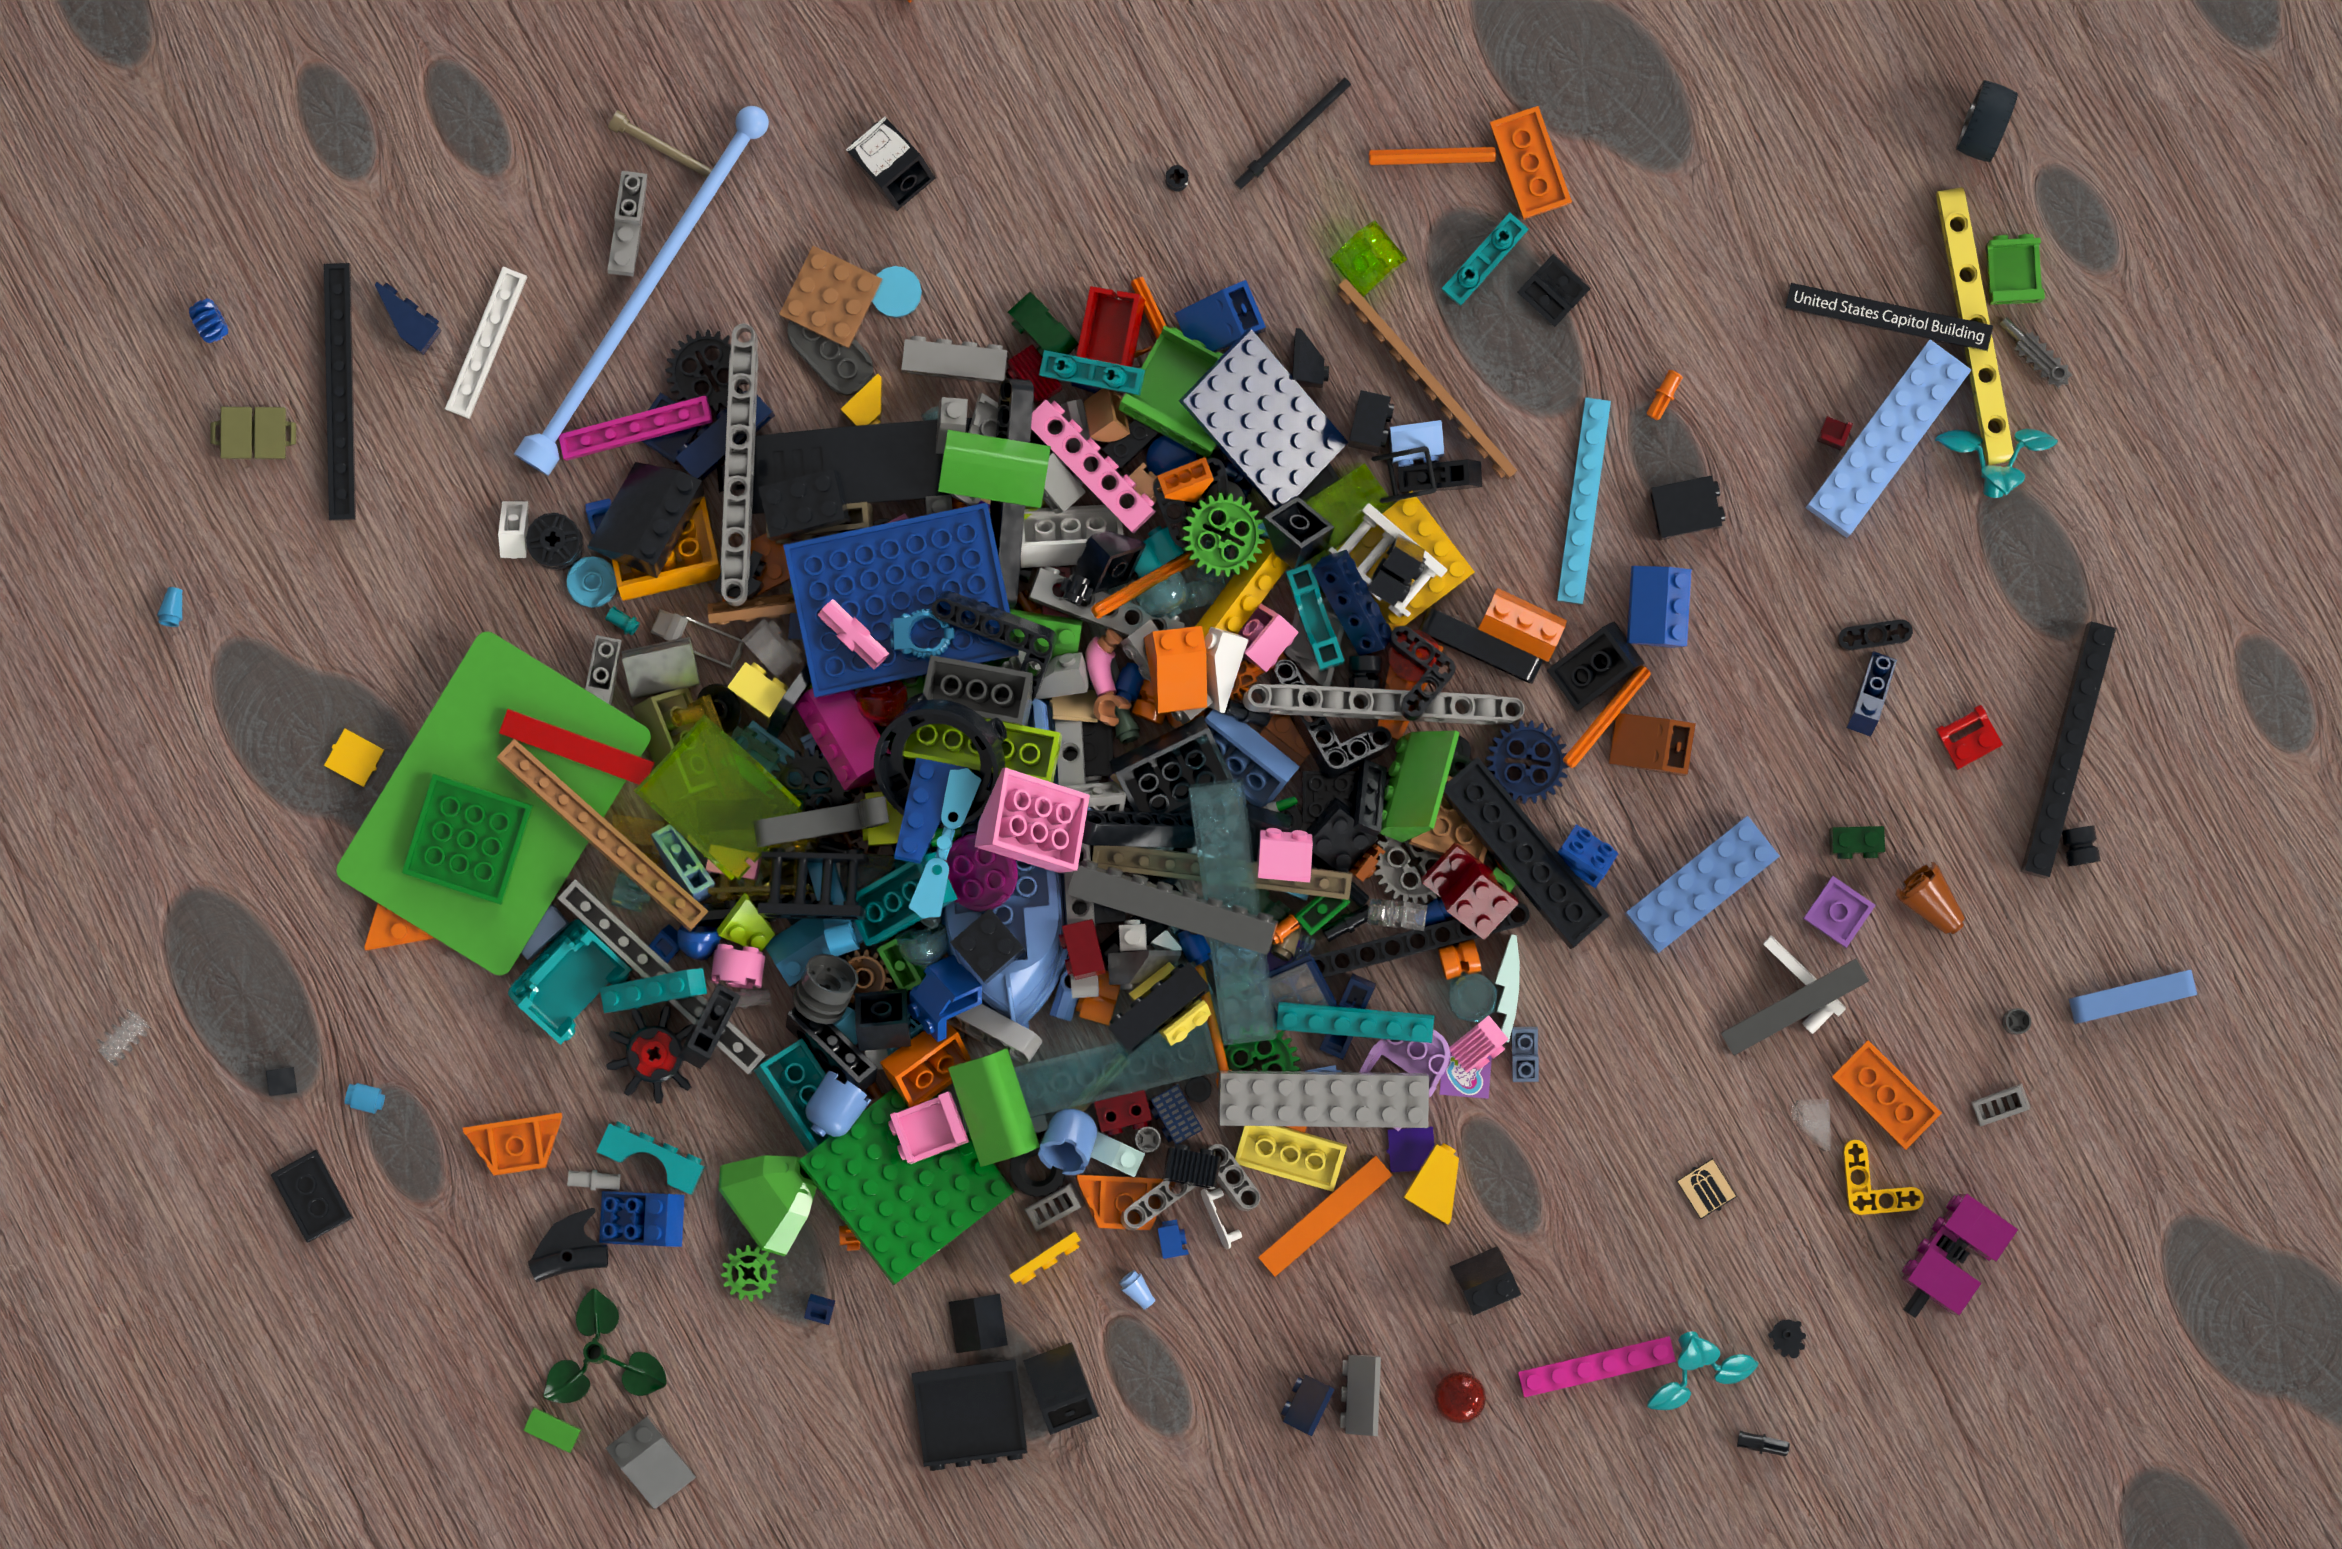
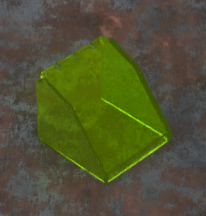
(714, 794)

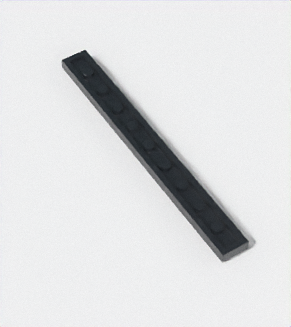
(339, 391)

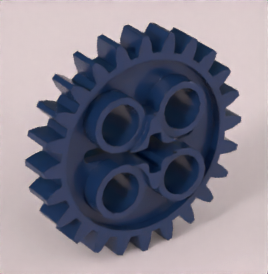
(1529, 738)

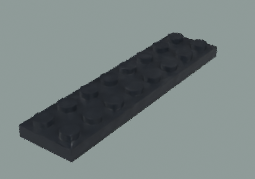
(1524, 853)

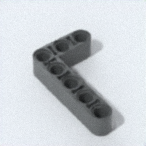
(821, 822)

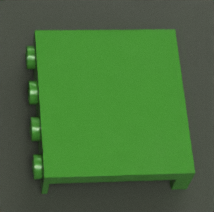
(1169, 374)

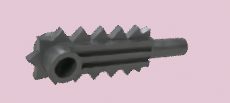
(2036, 353)

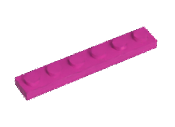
(635, 428)
(1596, 1366)

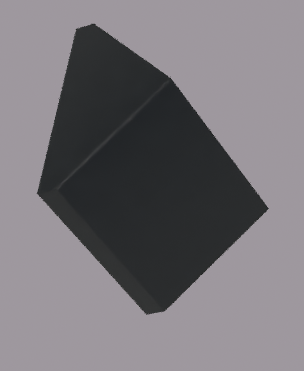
(978, 1323)

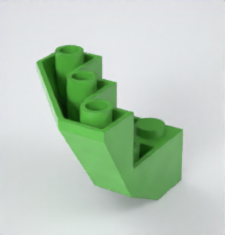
(769, 1198)

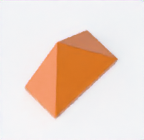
(1187, 481)

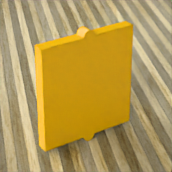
(354, 757)

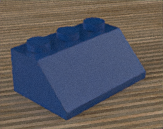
(1659, 606)

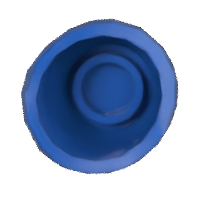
(698, 943)

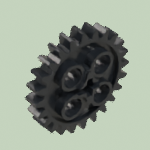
(686, 382)
(807, 767)

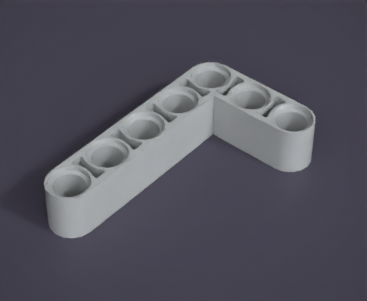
(1167, 1198)

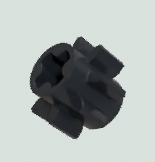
(1076, 589)

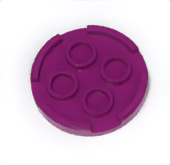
(980, 876)

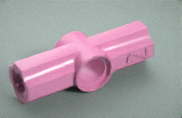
(853, 634)

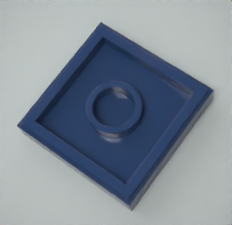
(669, 444)

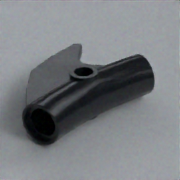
(564, 1237)

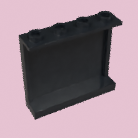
(970, 1414)

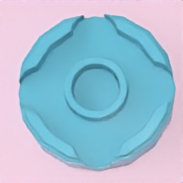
(898, 292)
(592, 582)

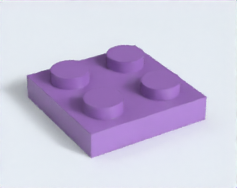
(1839, 912)

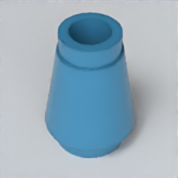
(171, 608)

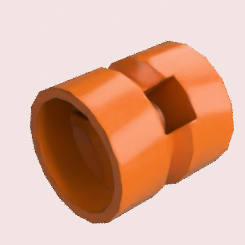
(1145, 706)
(1459, 959)

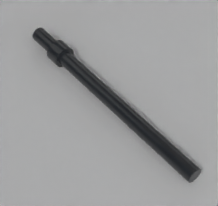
(1257, 167)

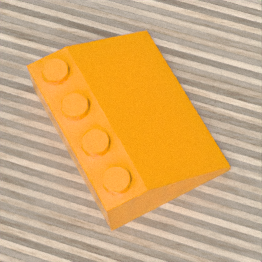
(690, 563)

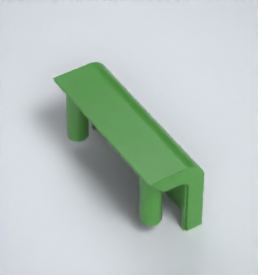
(994, 468)
(994, 1107)

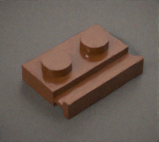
(1285, 737)
(1366, 865)

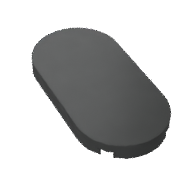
(840, 368)

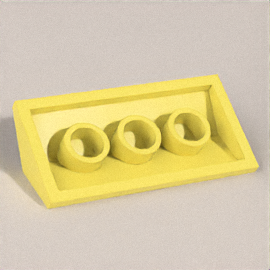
(1291, 1155)

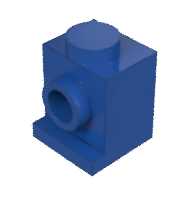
(1172, 1239)

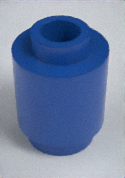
(1129, 682)
(1194, 947)

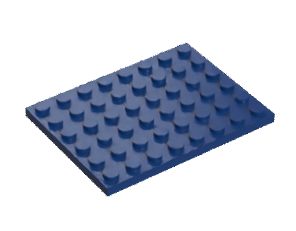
(893, 572)

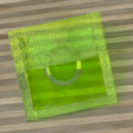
(1368, 258)

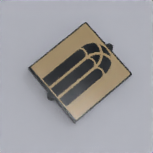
(1706, 1188)

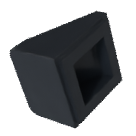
(281, 1081)

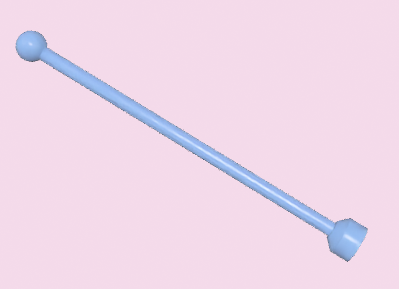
(540, 449)

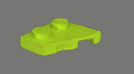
(746, 926)

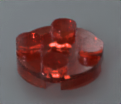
(1404, 668)

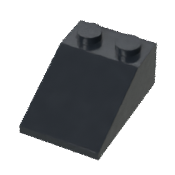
(1595, 666)

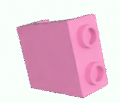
(928, 1128)

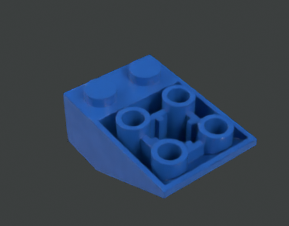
(1221, 317)
(642, 1219)

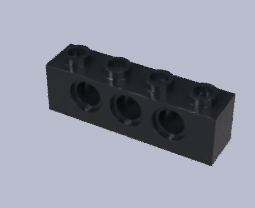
(833, 1050)

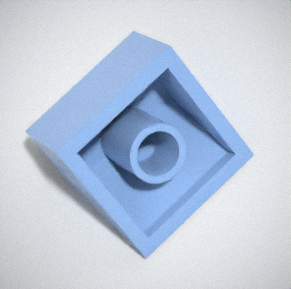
(1415, 436)

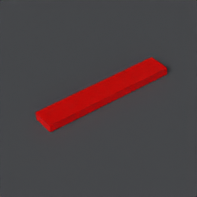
(575, 747)

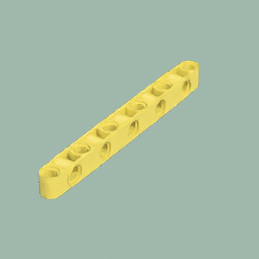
(1972, 306)

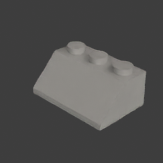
(1361, 1395)

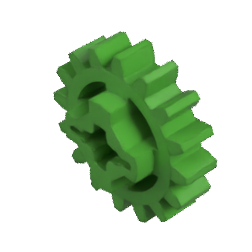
(741, 1281)

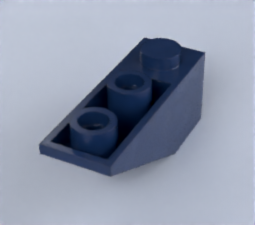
(411, 325)
(1872, 694)

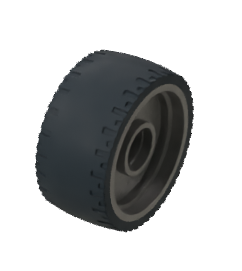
(1986, 121)

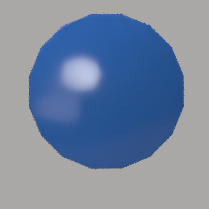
(1167, 455)

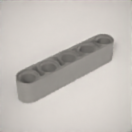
(998, 1032)

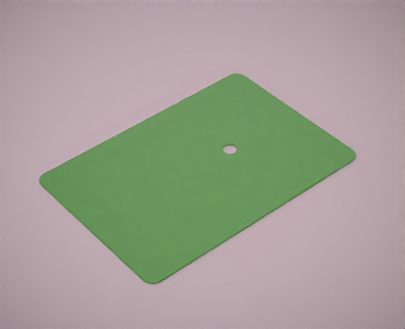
(462, 745)

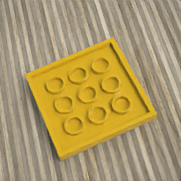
(1421, 527)

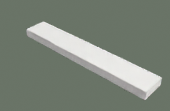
(486, 342)

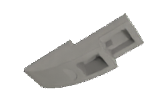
(627, 223)

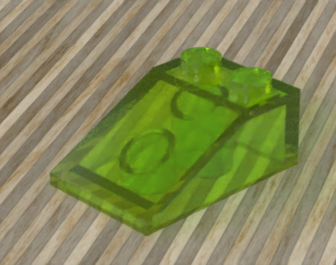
(1345, 499)

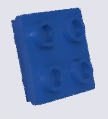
(1587, 855)

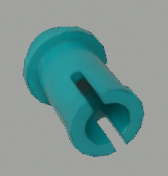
(622, 621)

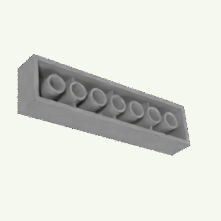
(1323, 1099)

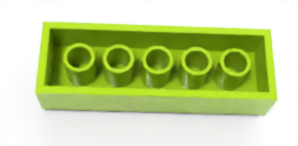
(1025, 748)

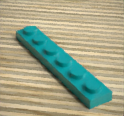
(1355, 1022)

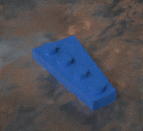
(923, 809)

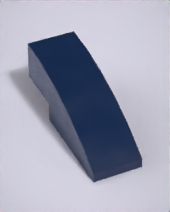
(1355, 996)

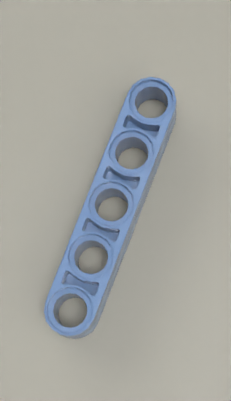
(2132, 996)

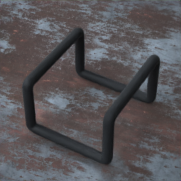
(1395, 497)

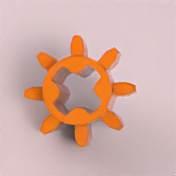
(848, 1238)

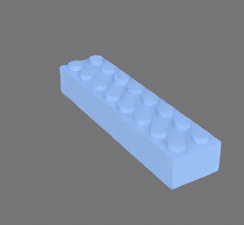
(1888, 438)

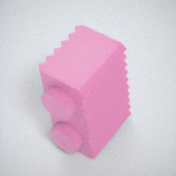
(1478, 1044)

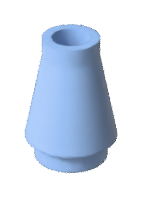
(1137, 1289)

